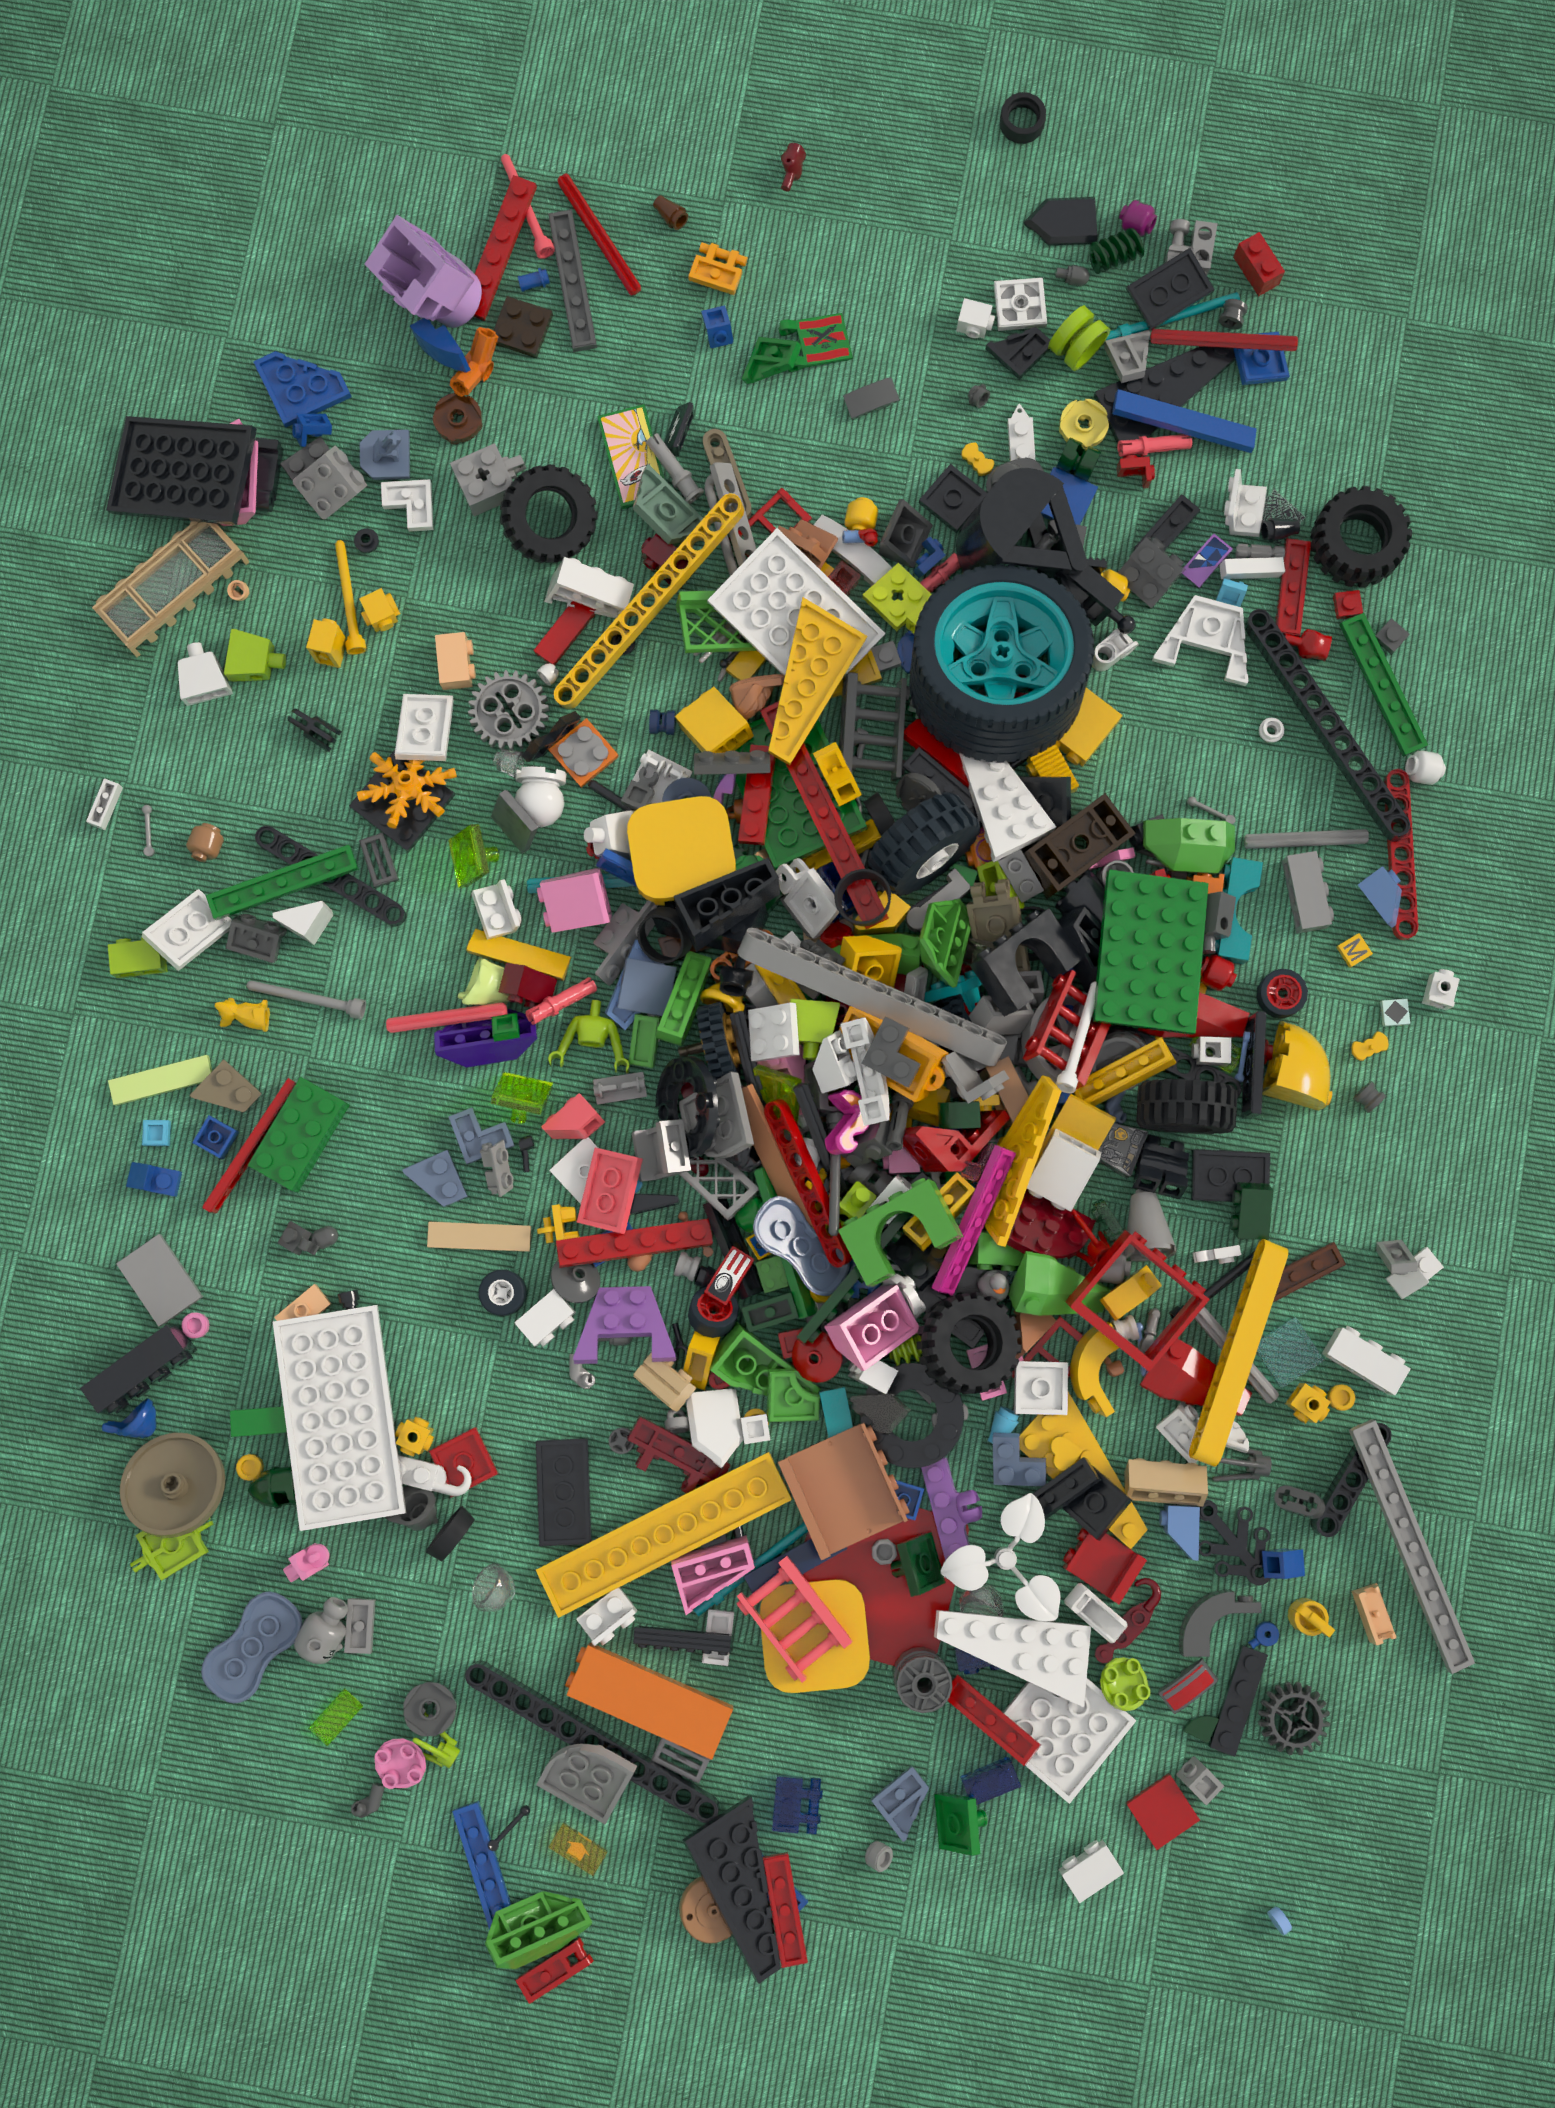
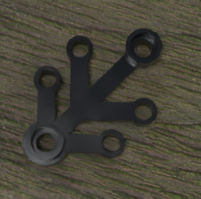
(1236, 1545)

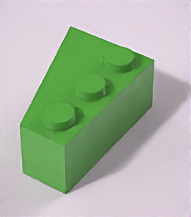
(989, 1254)

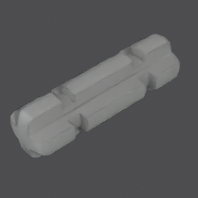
(1259, 551)

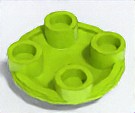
(1124, 1684)

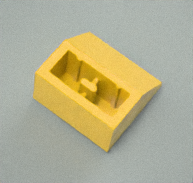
(897, 913)

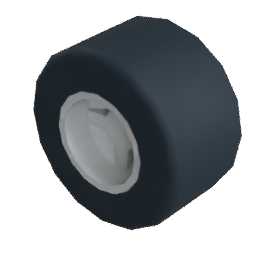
(494, 1292)

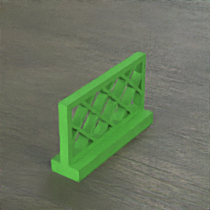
(697, 603)

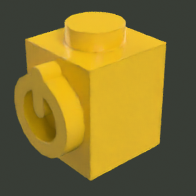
(379, 610)

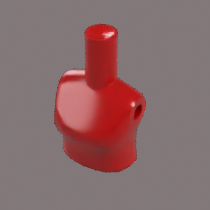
(1311, 644)

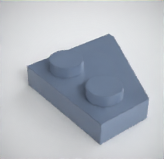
(901, 1801)

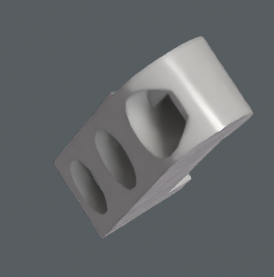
(955, 889)

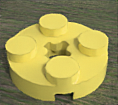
(1082, 410)

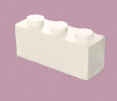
(1366, 1360)

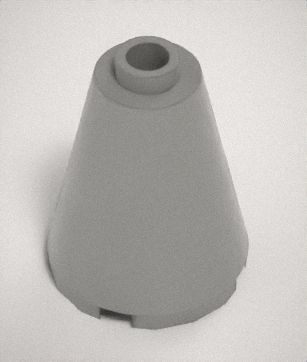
(1149, 1221)

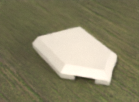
(715, 1423)

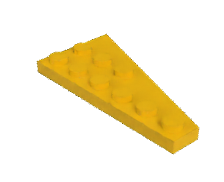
(816, 664)
(1026, 1140)
(1036, 1442)

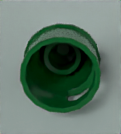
(274, 1487)

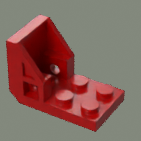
(948, 1149)

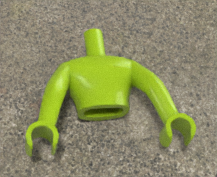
(592, 1032)

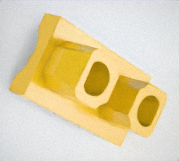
(560, 1216)

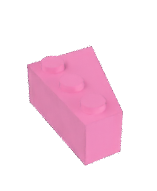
(710, 1569)

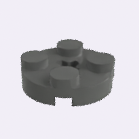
(433, 1724)

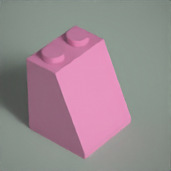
(575, 900)

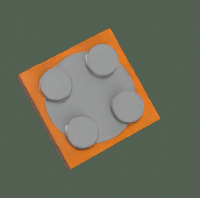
(583, 753)

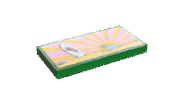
(627, 451)

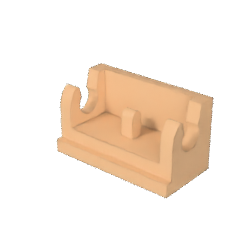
(1373, 1614)

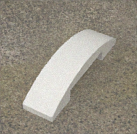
(857, 555)
(872, 1084)

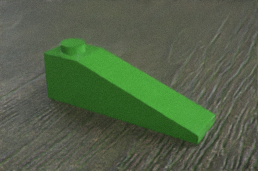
(1045, 1285)
(745, 1361)

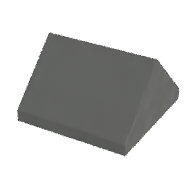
(904, 535)

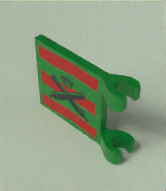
(821, 338)

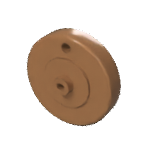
(701, 1914)

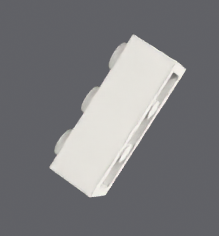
(104, 804)

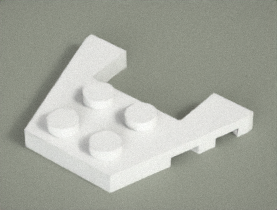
(1213, 628)

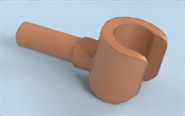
(1114, 1368)

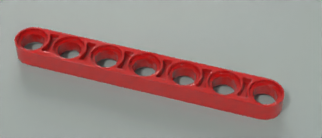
(1408, 865)
(798, 1174)

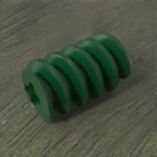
(1115, 248)

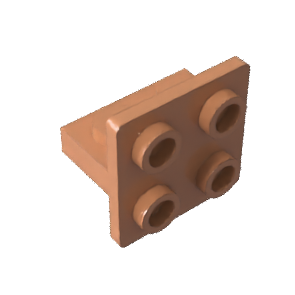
(811, 541)

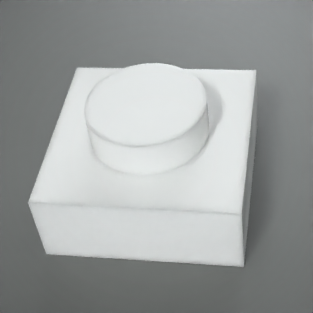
(755, 1429)

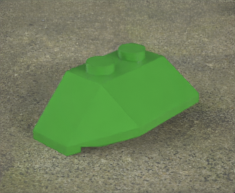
(1190, 843)
(945, 939)
(534, 1928)

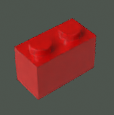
(1259, 264)

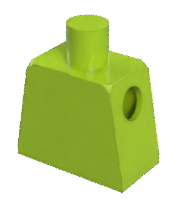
(251, 657)
(814, 1023)
(855, 1202)

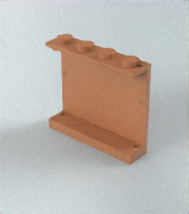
(843, 1489)

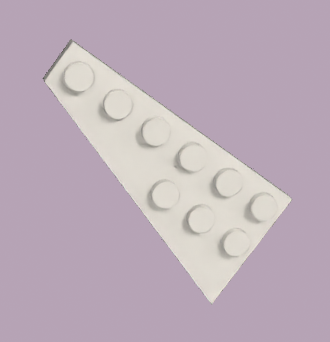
(1005, 807)
(1037, 1651)

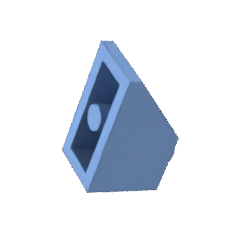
(1383, 893)
(1182, 1526)

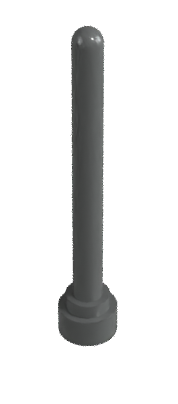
(835, 1164)

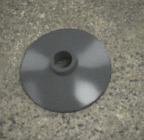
(573, 1288)

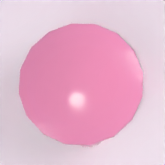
(400, 1763)

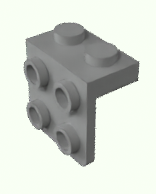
(329, 482)
(968, 1080)

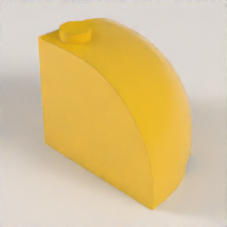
(1298, 1069)

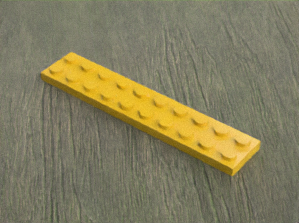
(663, 1534)

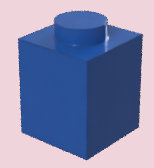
(1283, 1563)

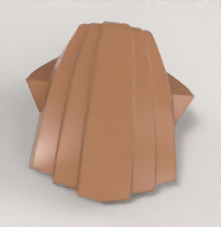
(752, 693)

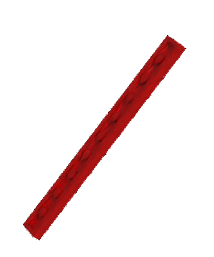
(830, 827)

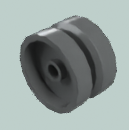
(1116, 1045)

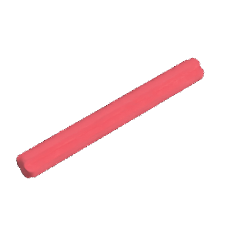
(445, 1017)

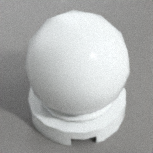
(541, 794)

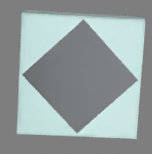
(1395, 1012)

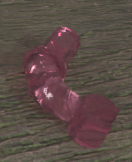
(974, 1170)

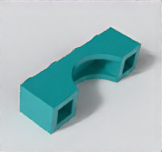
(1241, 878)

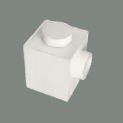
(975, 319)

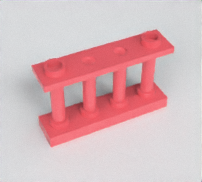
(820, 1615)

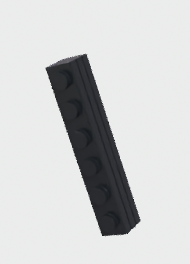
(683, 1639)

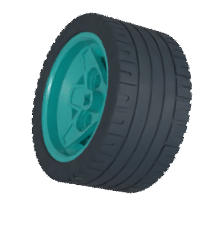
(1031, 619)

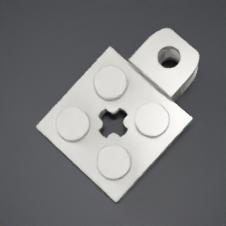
(803, 890)

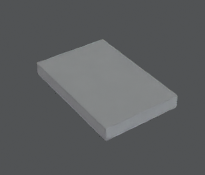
(159, 1280)

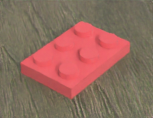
(609, 1190)

